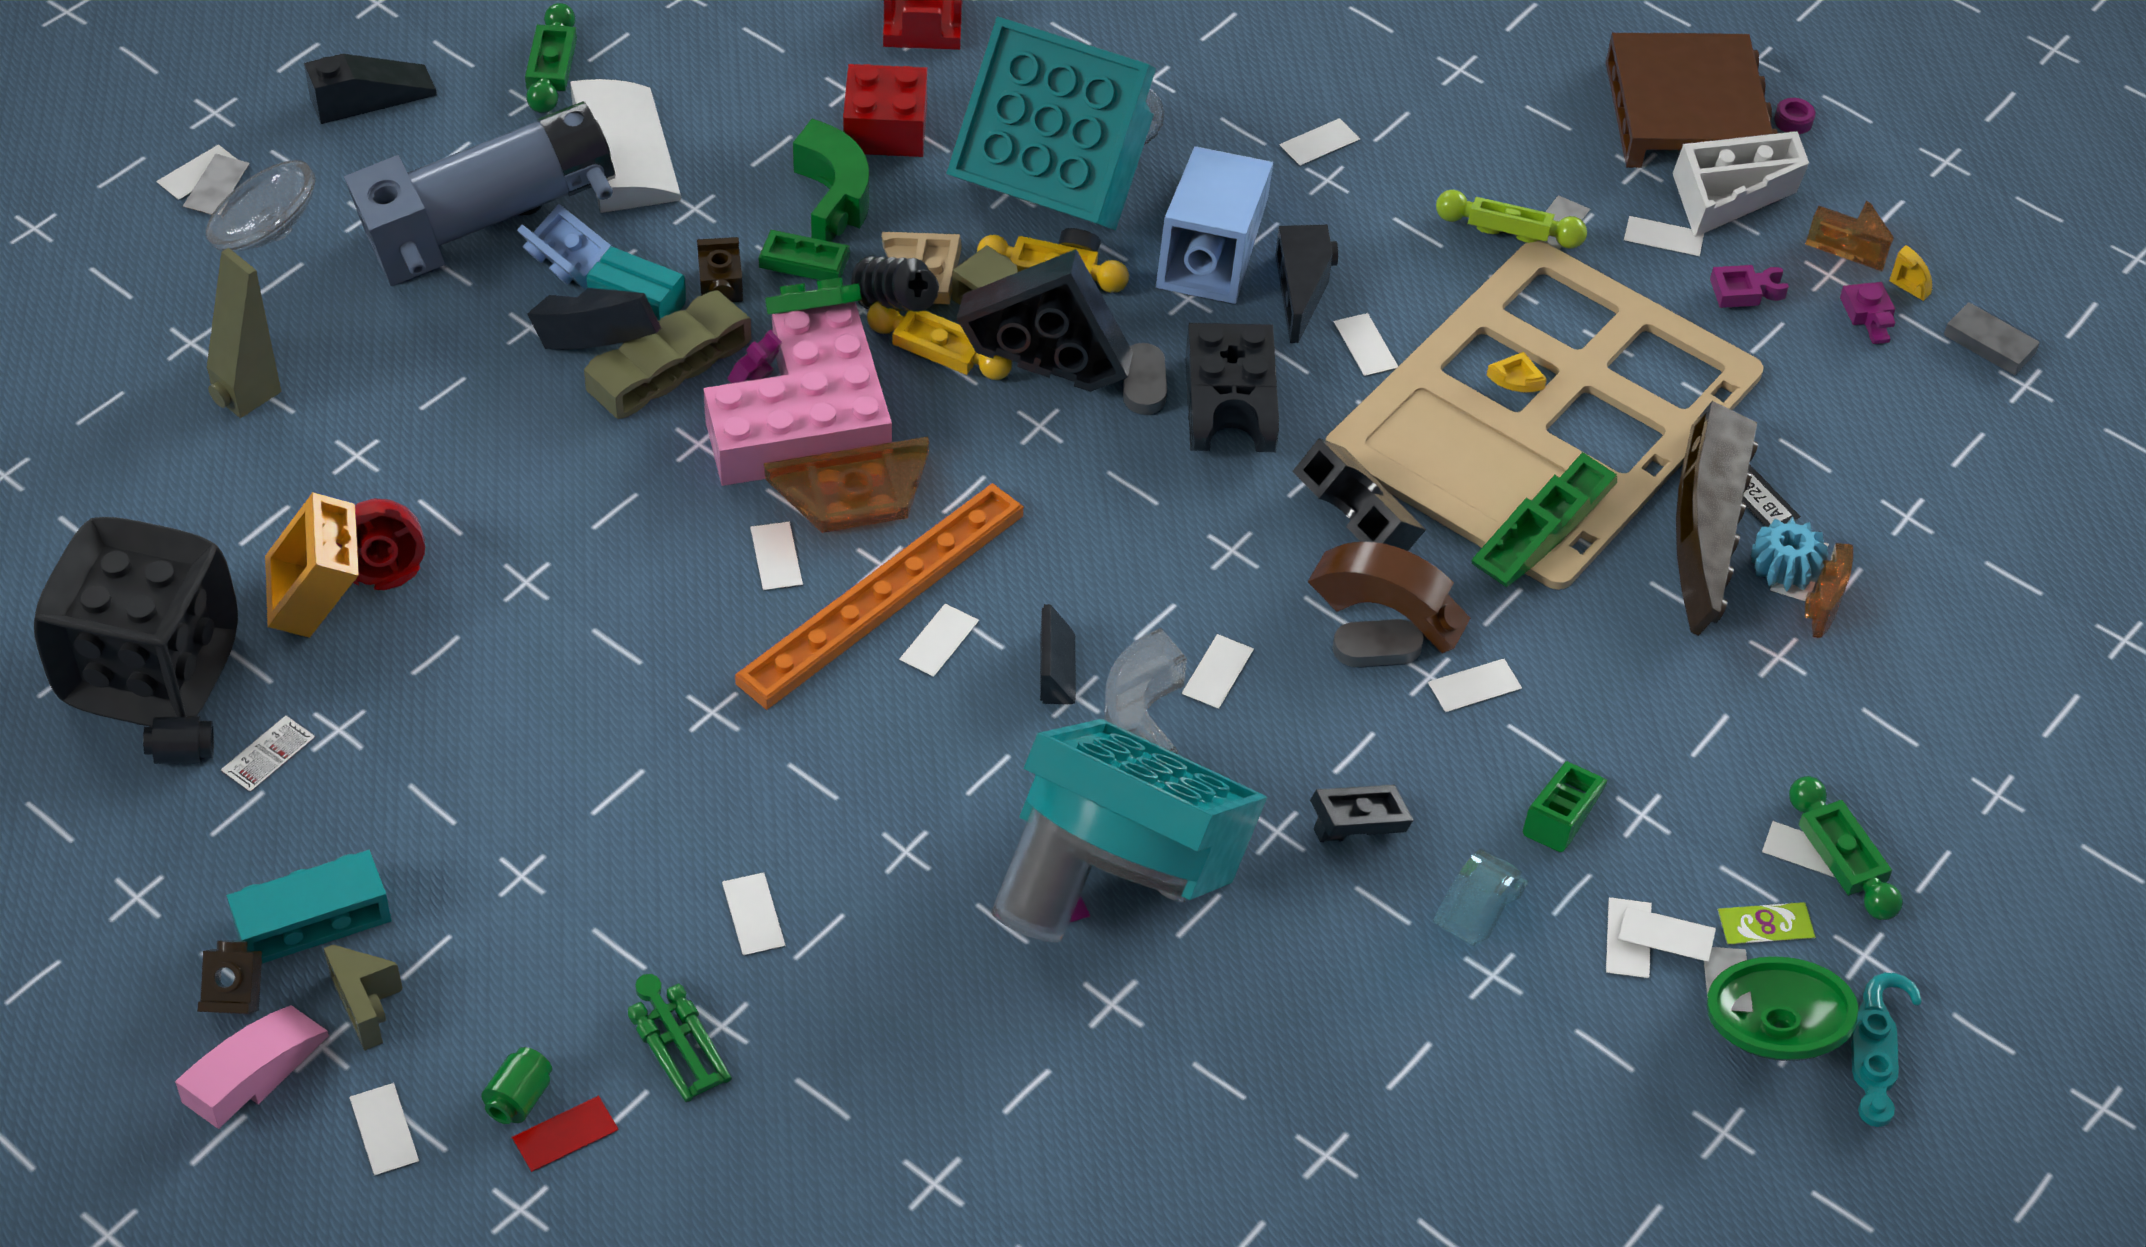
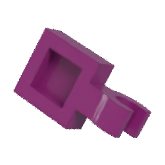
(1870, 306)

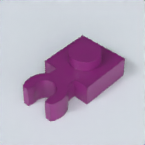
(1743, 287)
(757, 361)

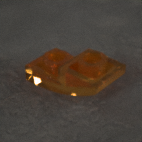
(1826, 600)

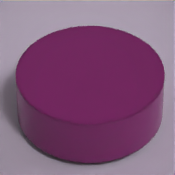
(1794, 115)

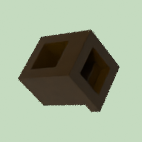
(720, 267)
(244, 993)

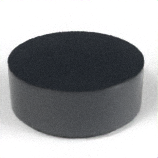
(1079, 239)

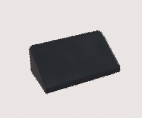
(1056, 659)

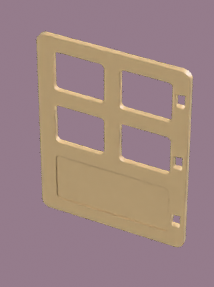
(1478, 461)

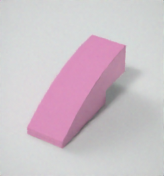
(249, 1064)

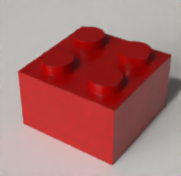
(886, 109)

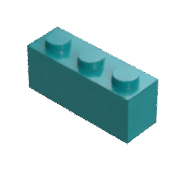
(310, 906)

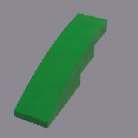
(1545, 520)

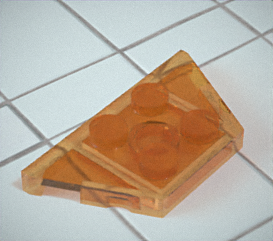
(852, 484)

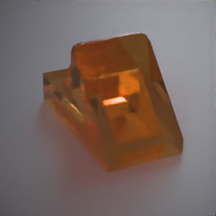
(1858, 240)

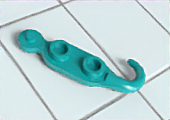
(1876, 1048)

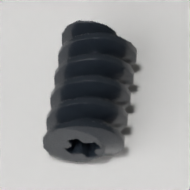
(895, 283)

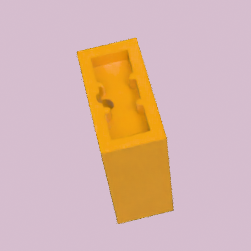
(308, 568)

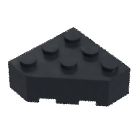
(1049, 324)

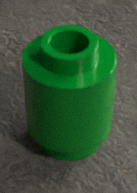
(517, 1086)

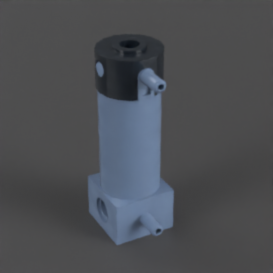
(440, 202)

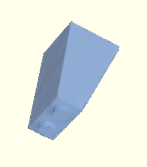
(1213, 224)

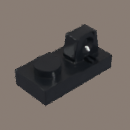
(1359, 811)

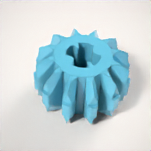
(1789, 554)

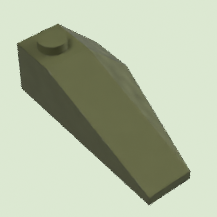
(240, 344)

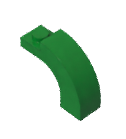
(840, 165)

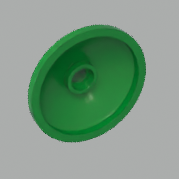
(1795, 1007)

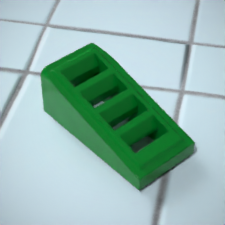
(1561, 809)

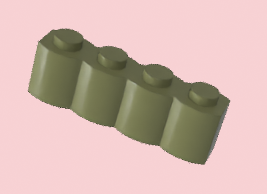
(660, 362)

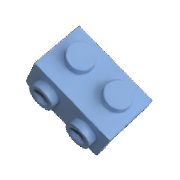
(566, 244)

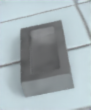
(1991, 338)

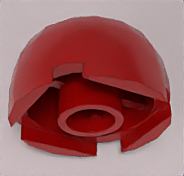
(387, 543)

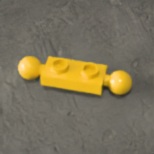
(1111, 275)
(935, 340)

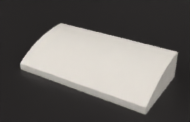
(634, 140)

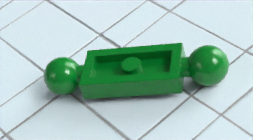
(550, 58)
(1845, 848)

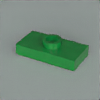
(803, 256)

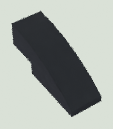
(593, 319)

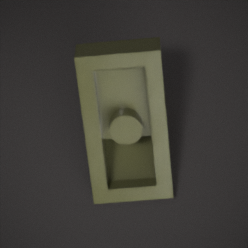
(361, 985)

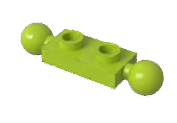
(1525, 223)

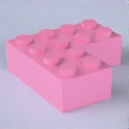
(817, 406)

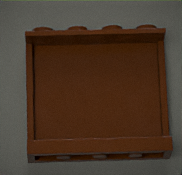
(1685, 90)

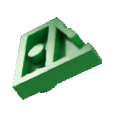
(797, 298)

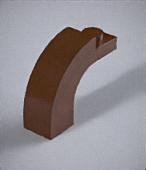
(1394, 579)

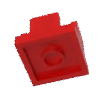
(922, 24)

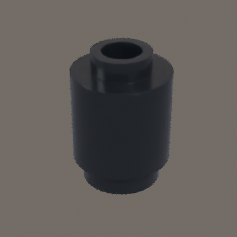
(179, 740)

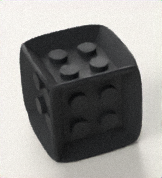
(136, 621)

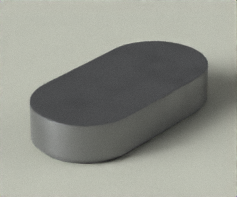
(1146, 384)
(1377, 643)

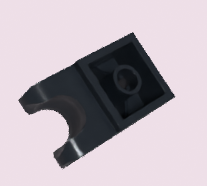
(1231, 383)

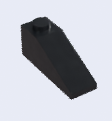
(360, 84)
(1304, 268)

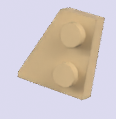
(937, 251)

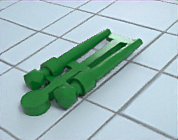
(649, 989)

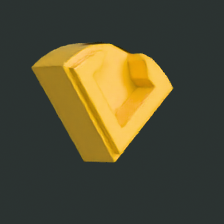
(1911, 273)
(1517, 374)

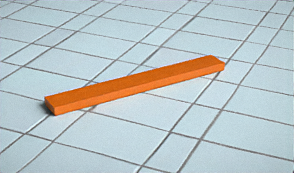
(878, 596)

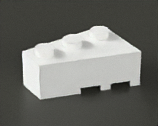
(1737, 176)

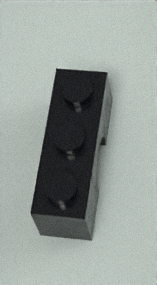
(1345, 483)

